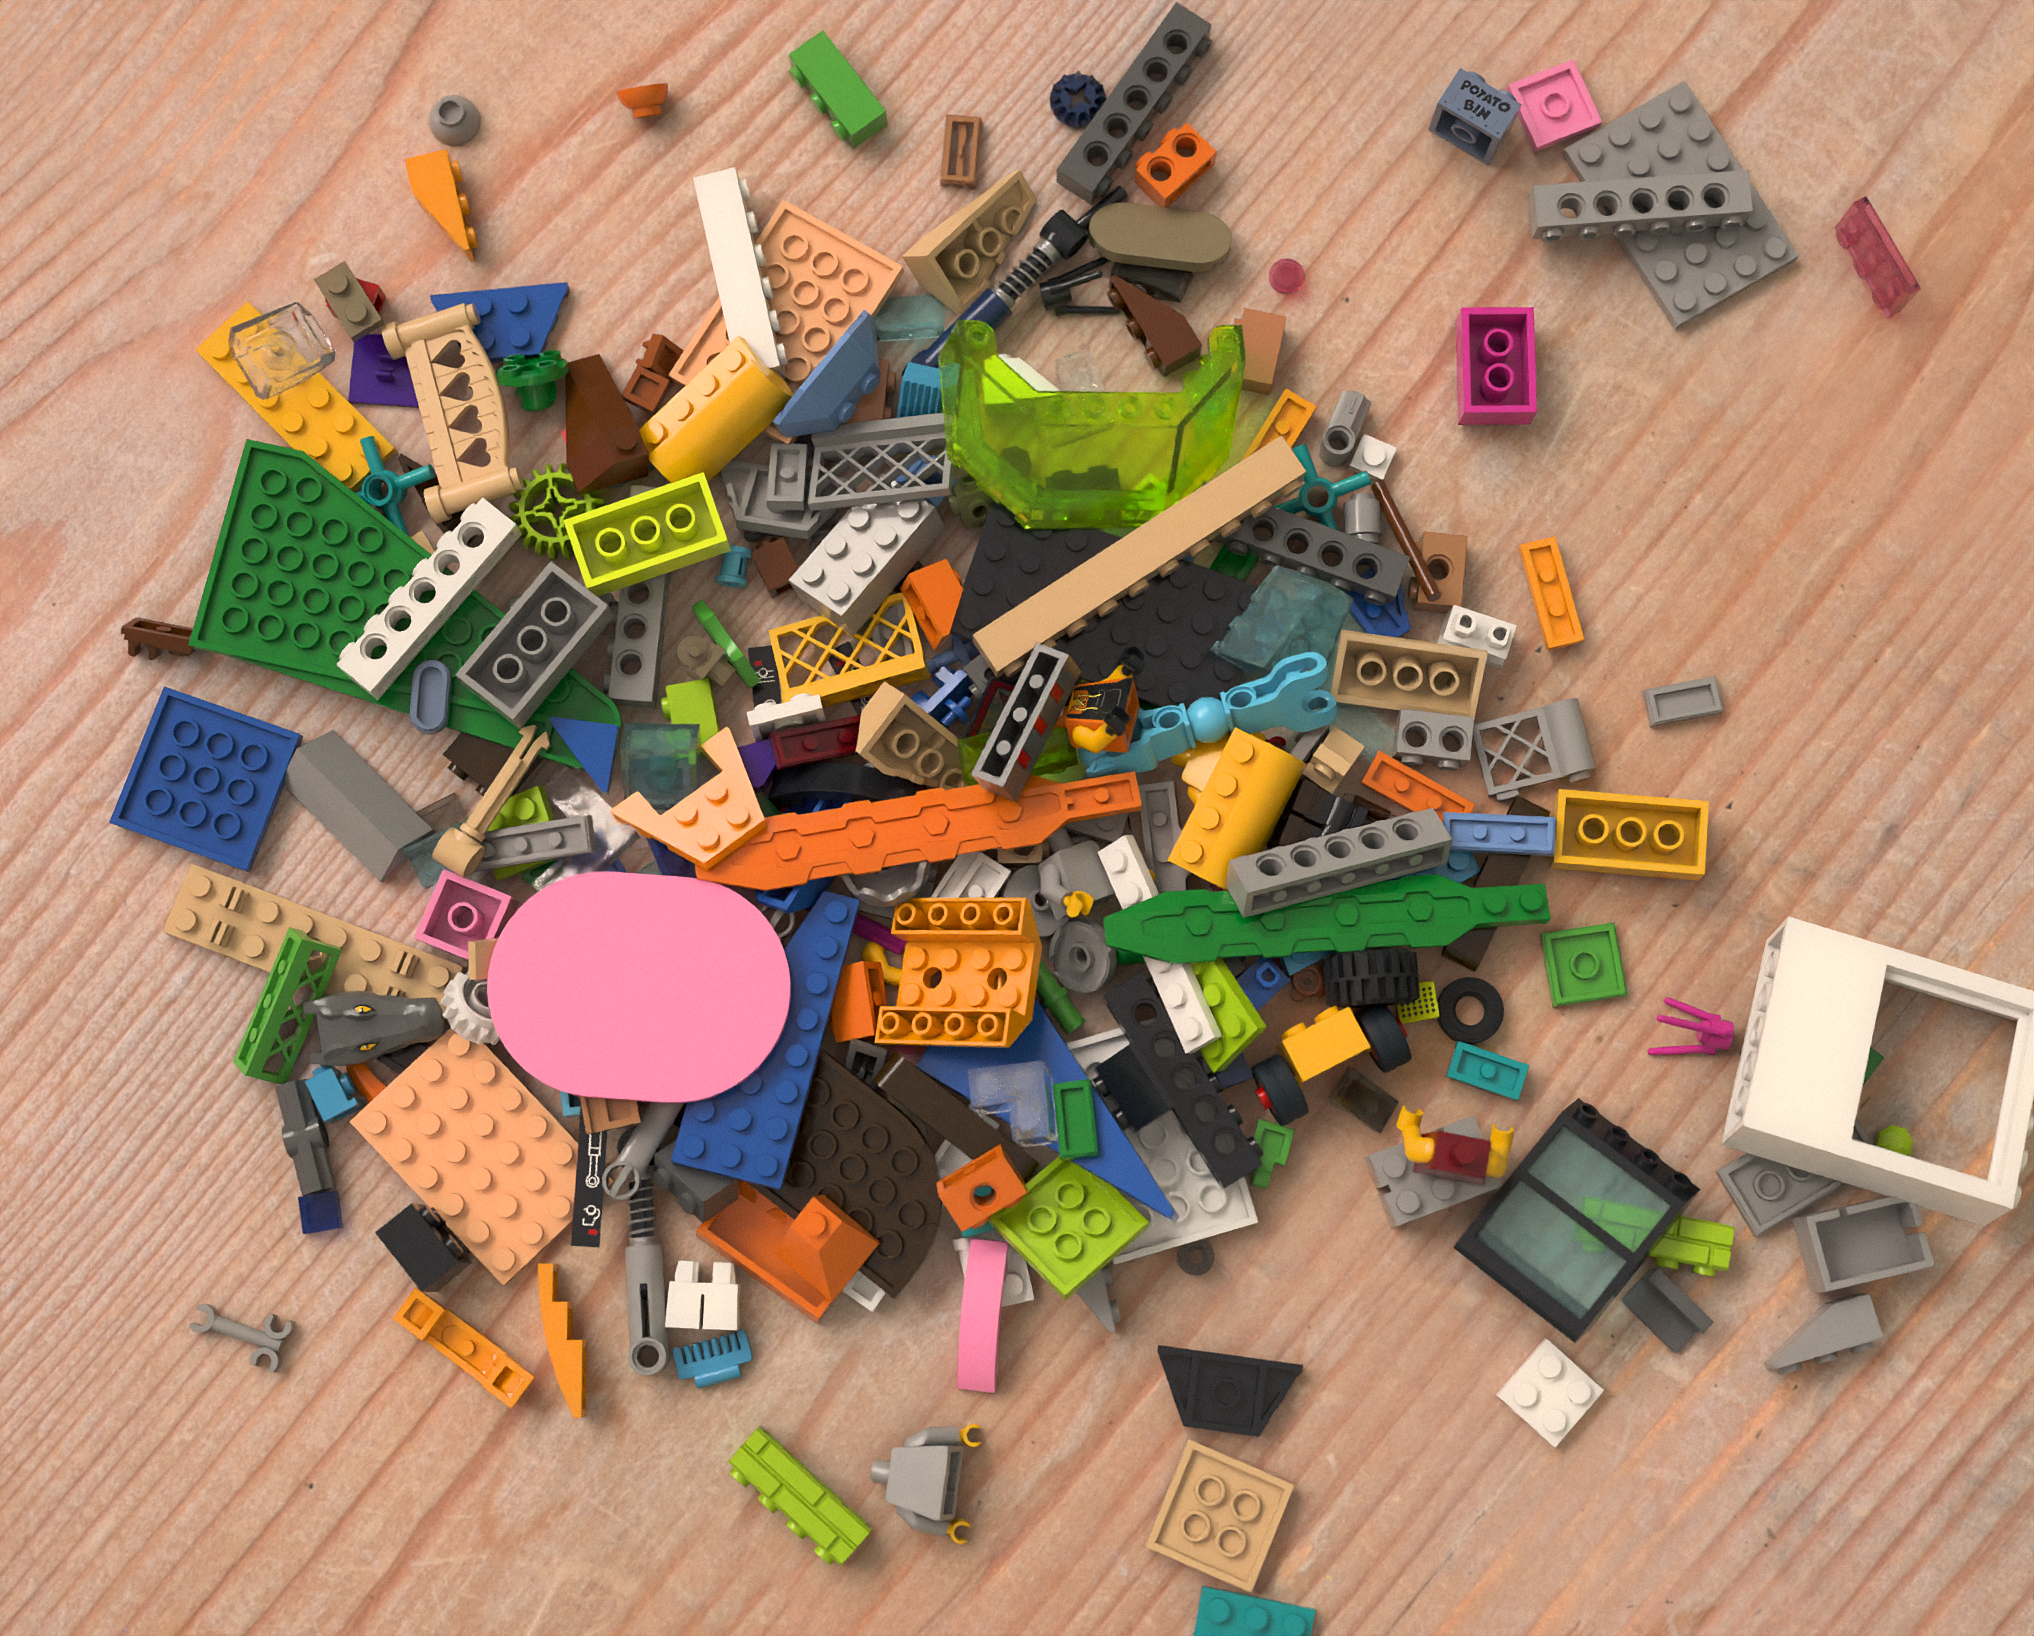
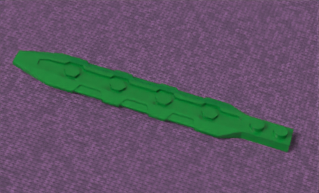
(1393, 913)

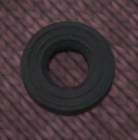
(1485, 994)

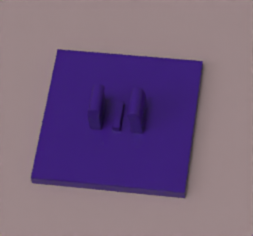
(378, 377)

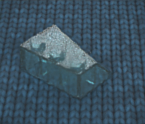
(1285, 619)

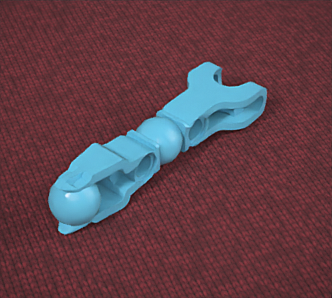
(1273, 701)

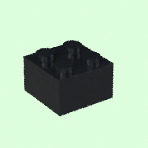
(424, 1247)

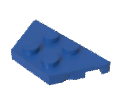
(511, 318)

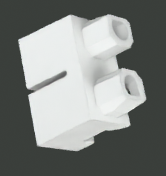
(1478, 631)
(720, 1300)

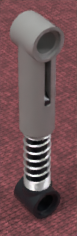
(644, 1273)

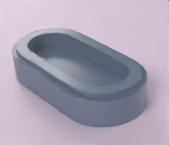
(430, 697)

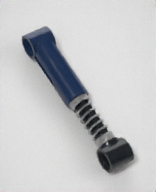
(1059, 240)

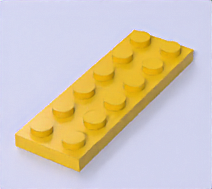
(306, 416)

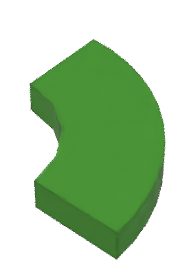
(721, 637)

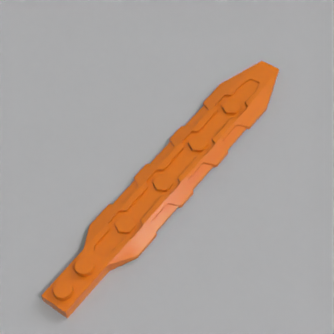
(915, 829)

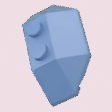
(835, 384)

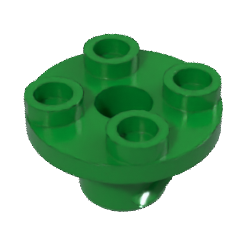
(533, 378)

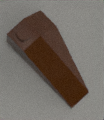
(600, 431)

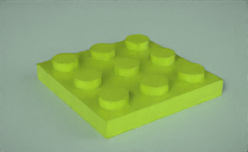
(1069, 1225)

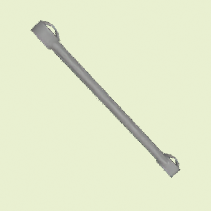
(657, 1122)

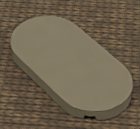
(1160, 236)

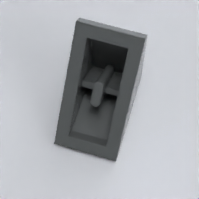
(866, 1060)

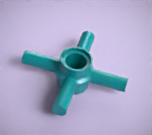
(1312, 480)
(396, 483)

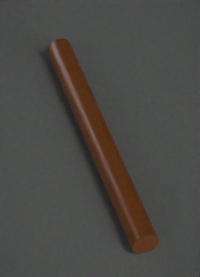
(1406, 541)

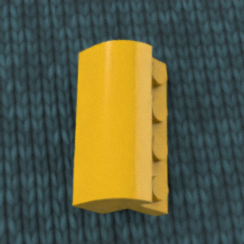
(715, 414)
(1237, 807)

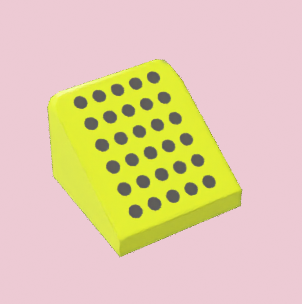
(1423, 1008)

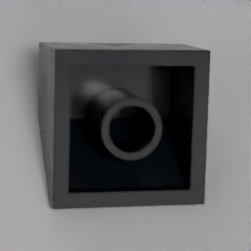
(1133, 1088)

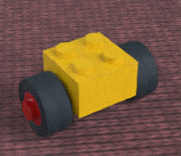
(1323, 1046)

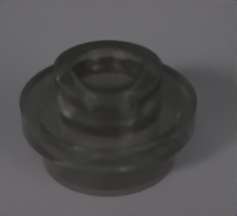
(1207, 1257)

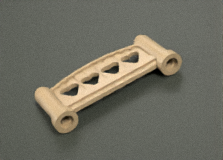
(422, 344)

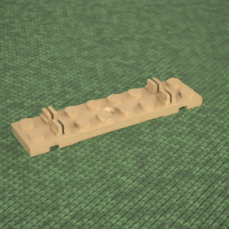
(253, 925)

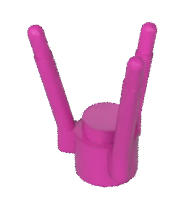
(1710, 1031)

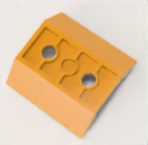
(970, 946)

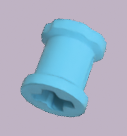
(734, 567)

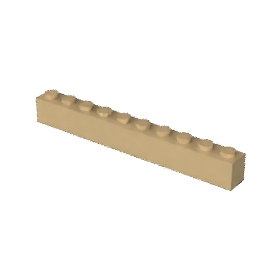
(1140, 556)

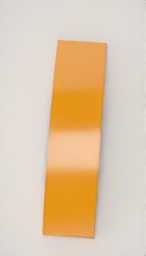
(465, 1346)

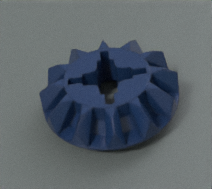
(1081, 113)

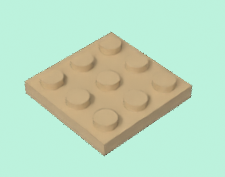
(1219, 1515)

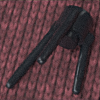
(1057, 291)

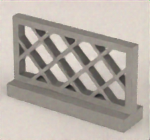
(882, 440)

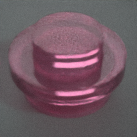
(1286, 276)

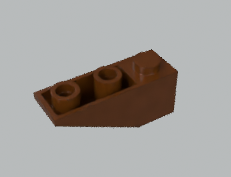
(1162, 330)

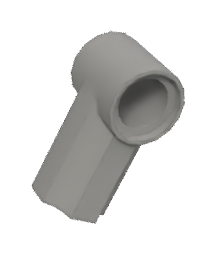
(1344, 427)

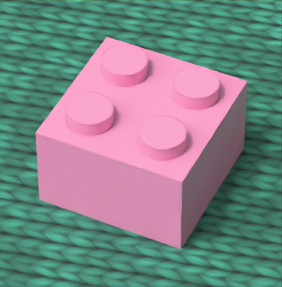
(463, 913)

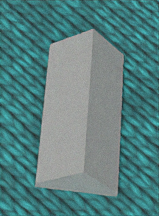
(354, 803)

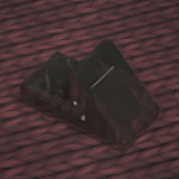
(1363, 1100)

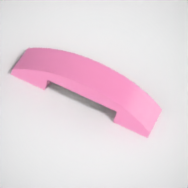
(981, 1315)

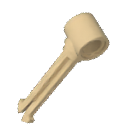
(461, 850)

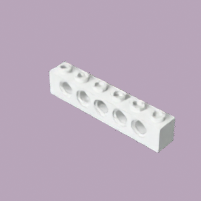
(428, 618)

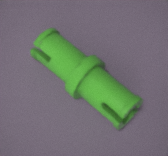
(1057, 1001)

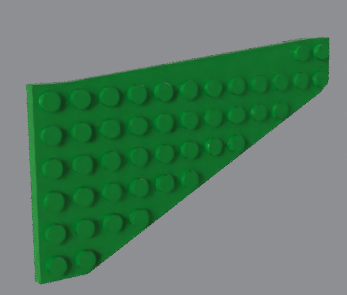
(308, 569)

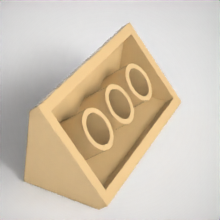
(1406, 674)

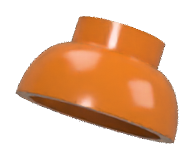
(644, 100)

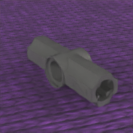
(305, 1137)

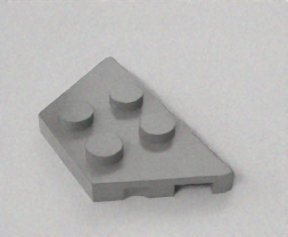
(747, 495)

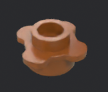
(1316, 986)

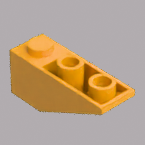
(436, 189)

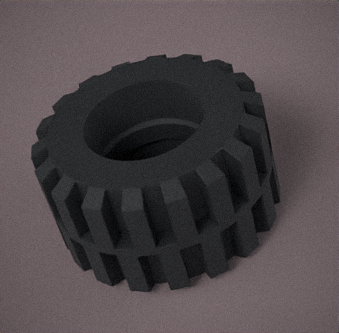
(1371, 978)

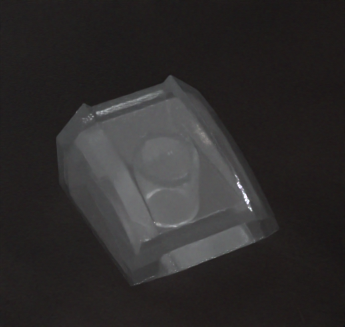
(280, 349)

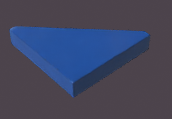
(592, 745)

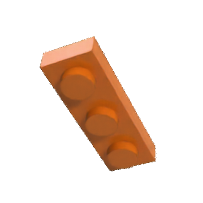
(1410, 788)

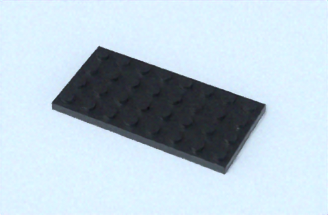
(1168, 621)

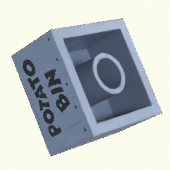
(1474, 116)

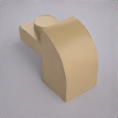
(1333, 760)

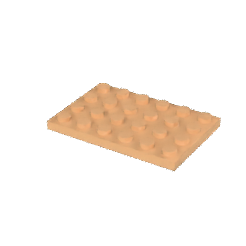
(818, 291)
(477, 1151)

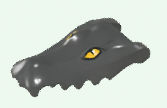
(367, 1025)

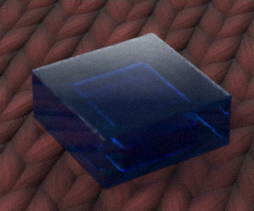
(320, 1212)

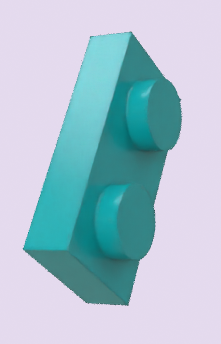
(1487, 1071)

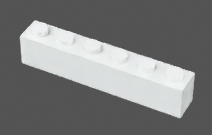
(738, 263)

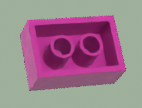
(1495, 366)

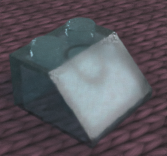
(661, 762)

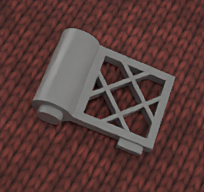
(1563, 740)

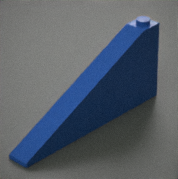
(1040, 1040)

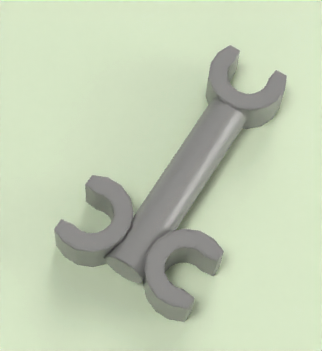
(269, 1341)

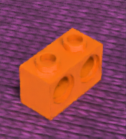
(1181, 171)

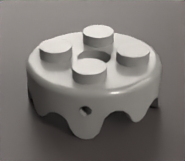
(890, 885)

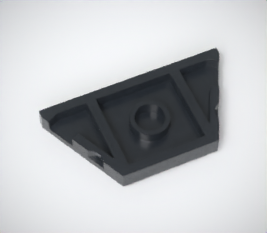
(1226, 1389)

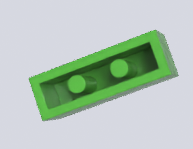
(837, 90)

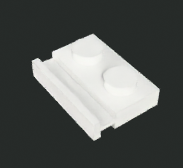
(972, 877)

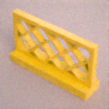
(859, 682)

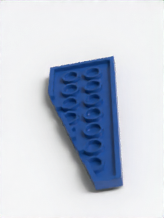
(755, 1124)

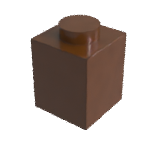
(775, 565)

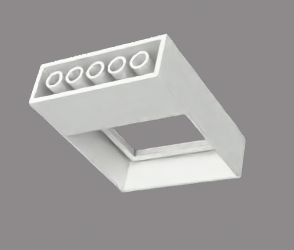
(1810, 1056)

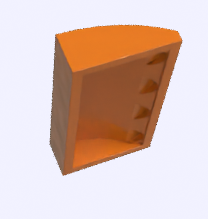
(749, 1236)

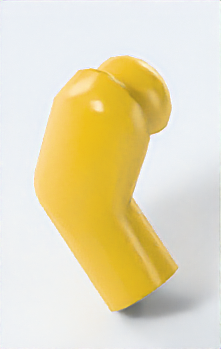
(875, 953)

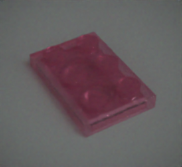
(1876, 257)

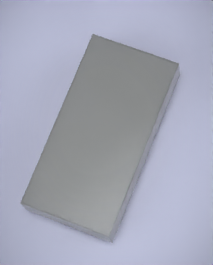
(1682, 701)

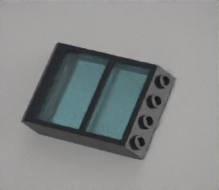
(1576, 1219)

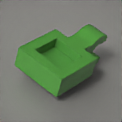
(1275, 1145)

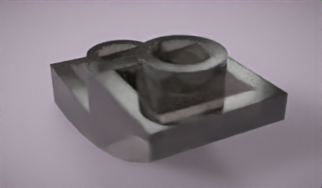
(1158, 282)

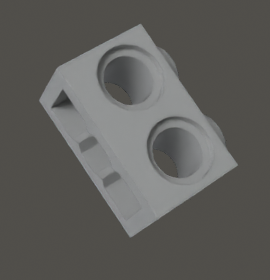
(1433, 728)

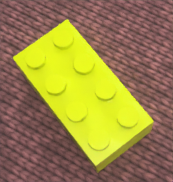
(647, 535)

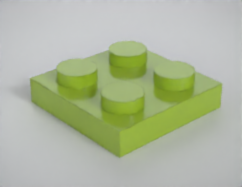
(519, 810)

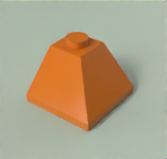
(826, 1246)

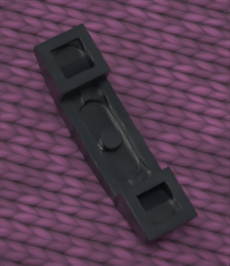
(836, 783)

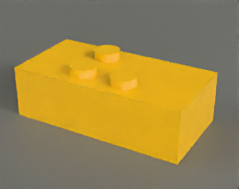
(1630, 835)

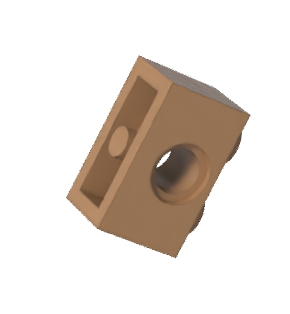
(1450, 554)

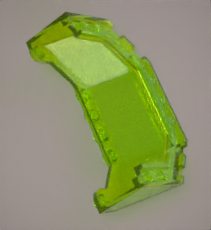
(1086, 453)

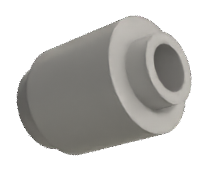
(1363, 517)

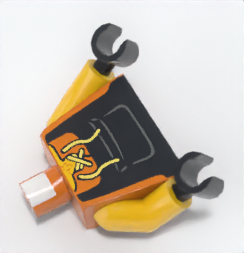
(1105, 712)

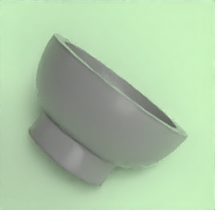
(454, 120)

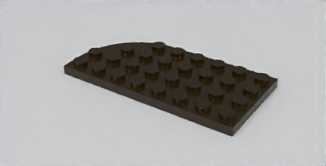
(869, 1165)

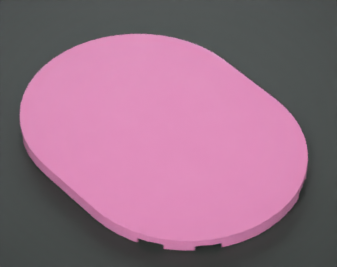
(639, 987)

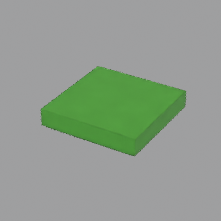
(1583, 964)

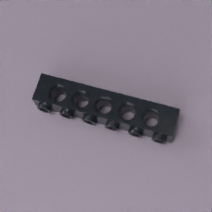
(1224, 1167)

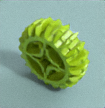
(542, 513)

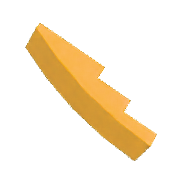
(566, 1353)

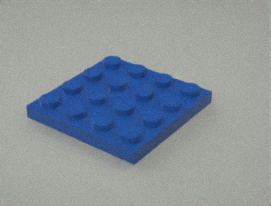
(206, 779)

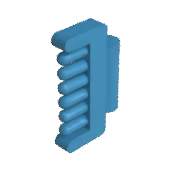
(717, 1368)

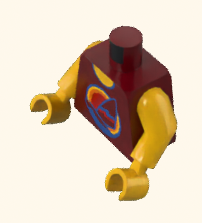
(1452, 1154)

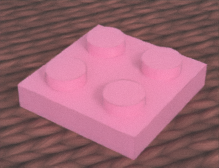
(1555, 106)

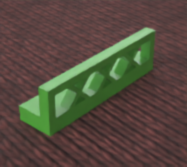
(274, 1003)

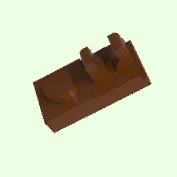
(157, 636)

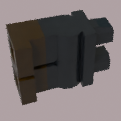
(1315, 814)

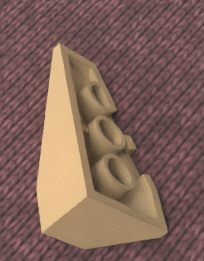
(964, 250)
(908, 741)

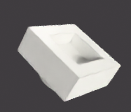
(1372, 456)

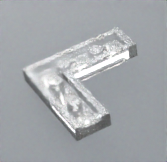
(612, 838)

